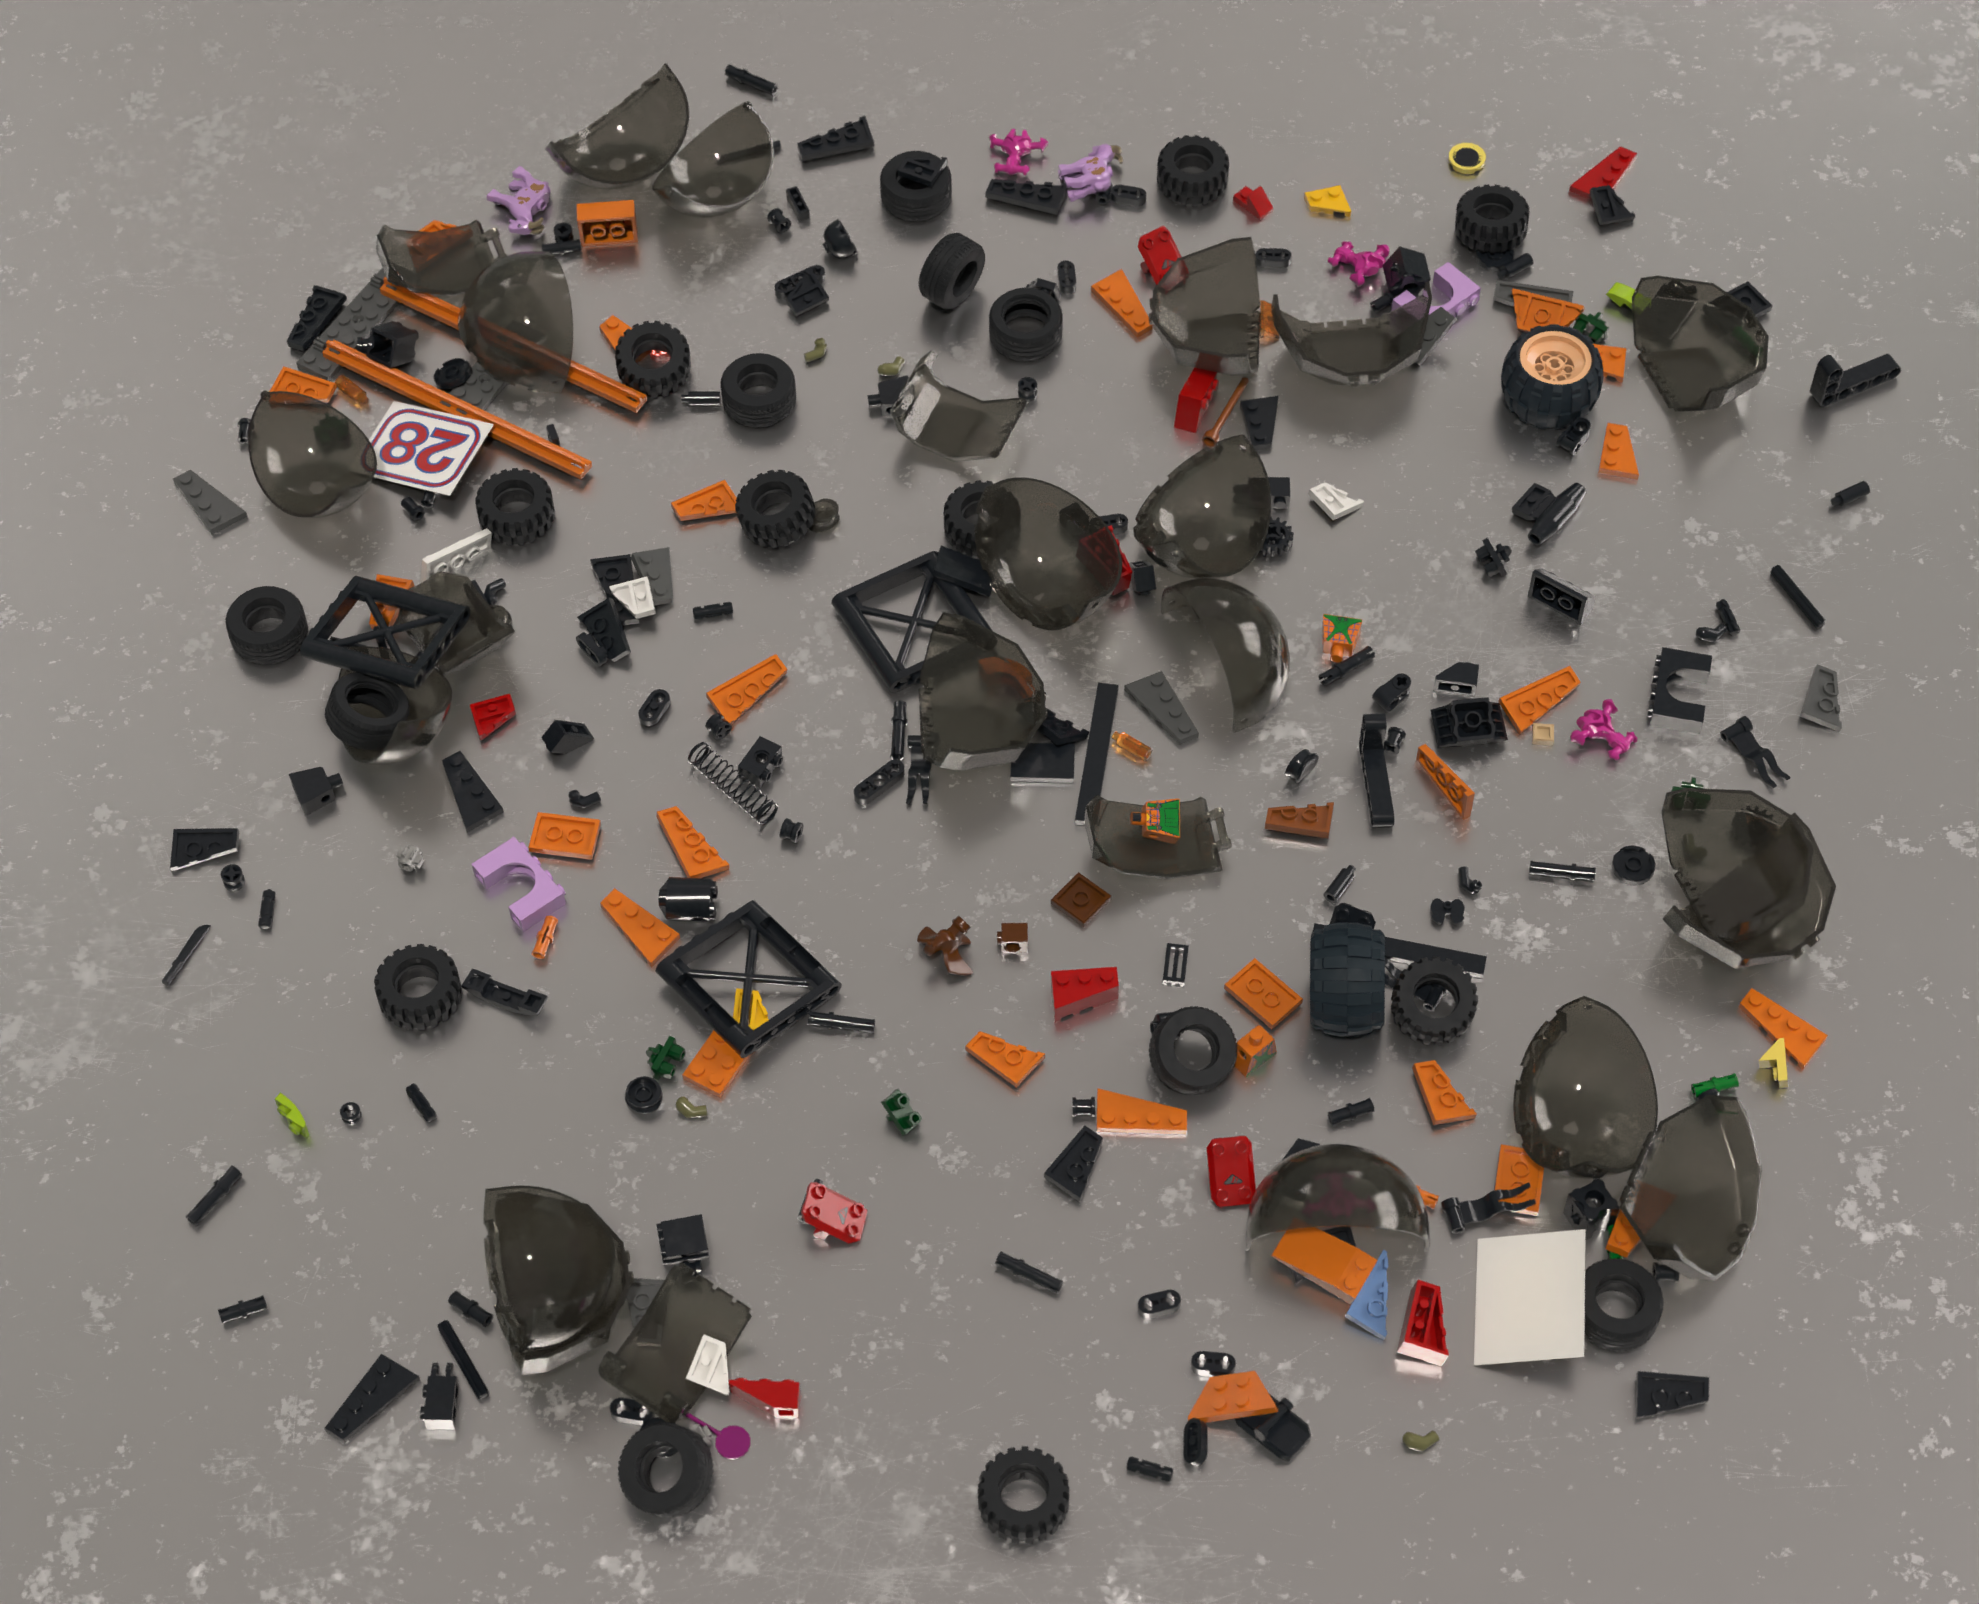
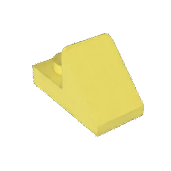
(1776, 1058)

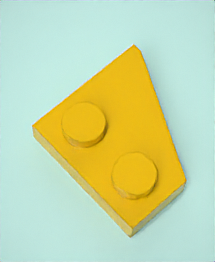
(1327, 201)
(758, 1013)

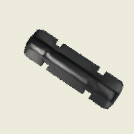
(712, 610)
(1728, 617)
(266, 909)
(421, 1102)
(1149, 1468)

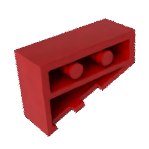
(1423, 1325)

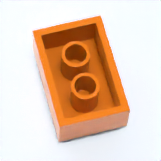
(607, 223)

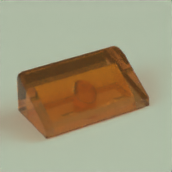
(1267, 328)

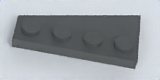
(1504, 295)
(209, 504)
(1162, 704)

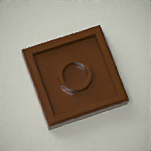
(1081, 899)

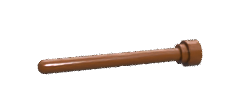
(1212, 435)

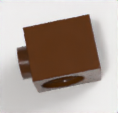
(1013, 937)

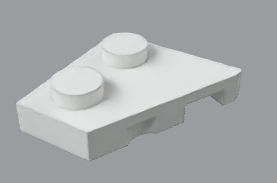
(1334, 501)
(635, 597)
(710, 1366)

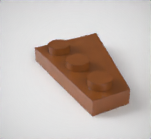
(1305, 821)

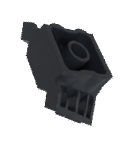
(1469, 723)

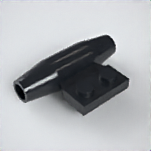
(1547, 510)

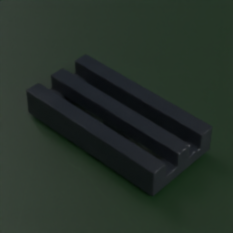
(1173, 980)

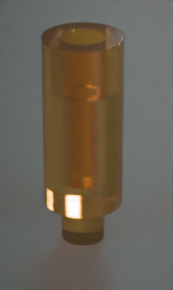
(351, 390)
(1132, 746)

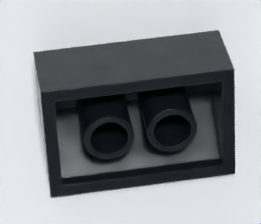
(1560, 595)

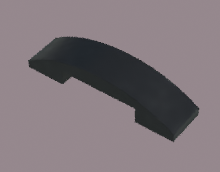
(502, 995)

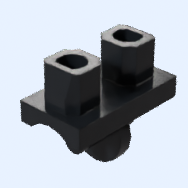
(1495, 566)

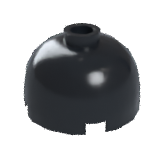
(838, 240)

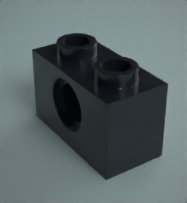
(752, 765)

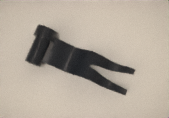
(1748, 747)
(918, 766)
(1429, 993)
(1482, 1209)

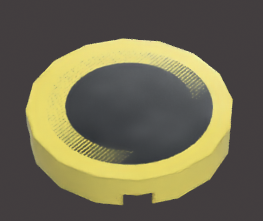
(1467, 158)

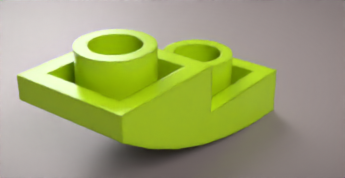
(1621, 294)
(293, 1115)

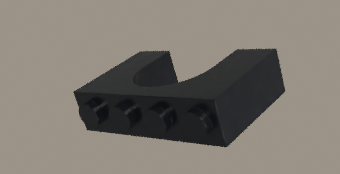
(1667, 710)

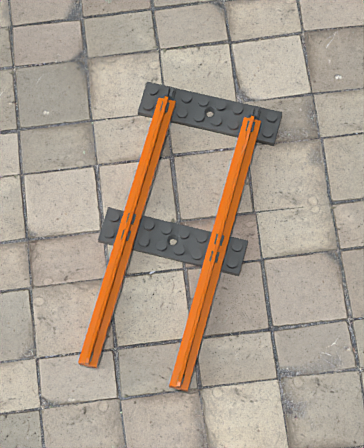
(338, 349)

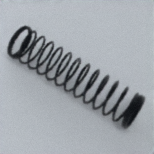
(760, 810)

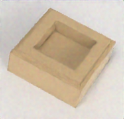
(1543, 734)

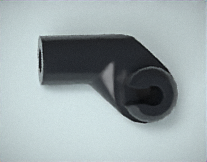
(583, 801)

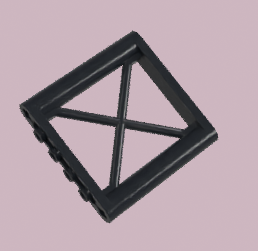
(850, 609)
(320, 649)
(739, 1035)

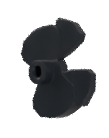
(1439, 909)

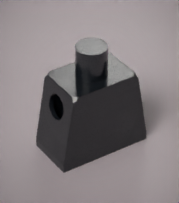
(887, 394)
(314, 788)

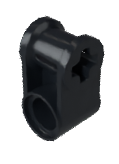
(1575, 435)
(1392, 692)

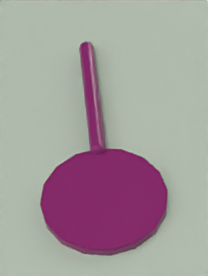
(730, 1442)

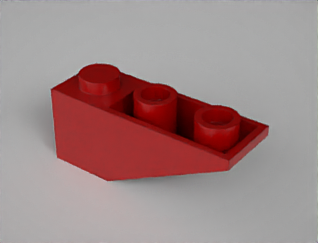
(773, 1397)

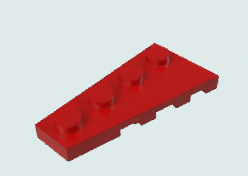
(1607, 172)

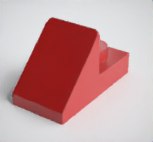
(1254, 201)

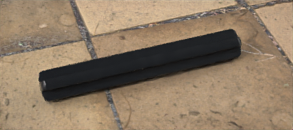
(1798, 596)
(463, 1359)

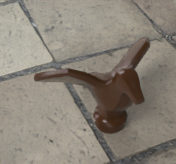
(948, 941)

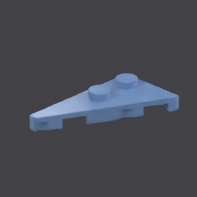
(1370, 1306)

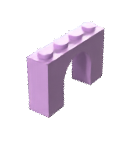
(1454, 284)
(514, 859)

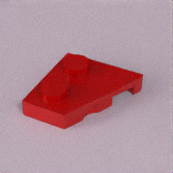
(492, 714)

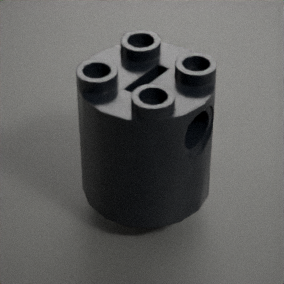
(688, 899)

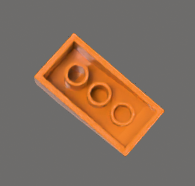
(1325, 1261)

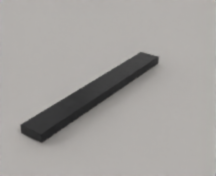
(1097, 747)
(1408, 952)

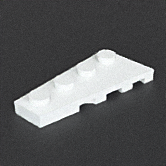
(454, 556)

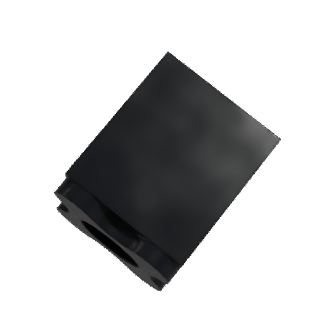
(1408, 273)
(393, 342)
(1593, 1218)
(682, 1240)

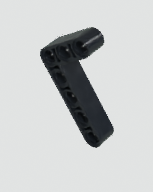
(1833, 384)
(1375, 770)

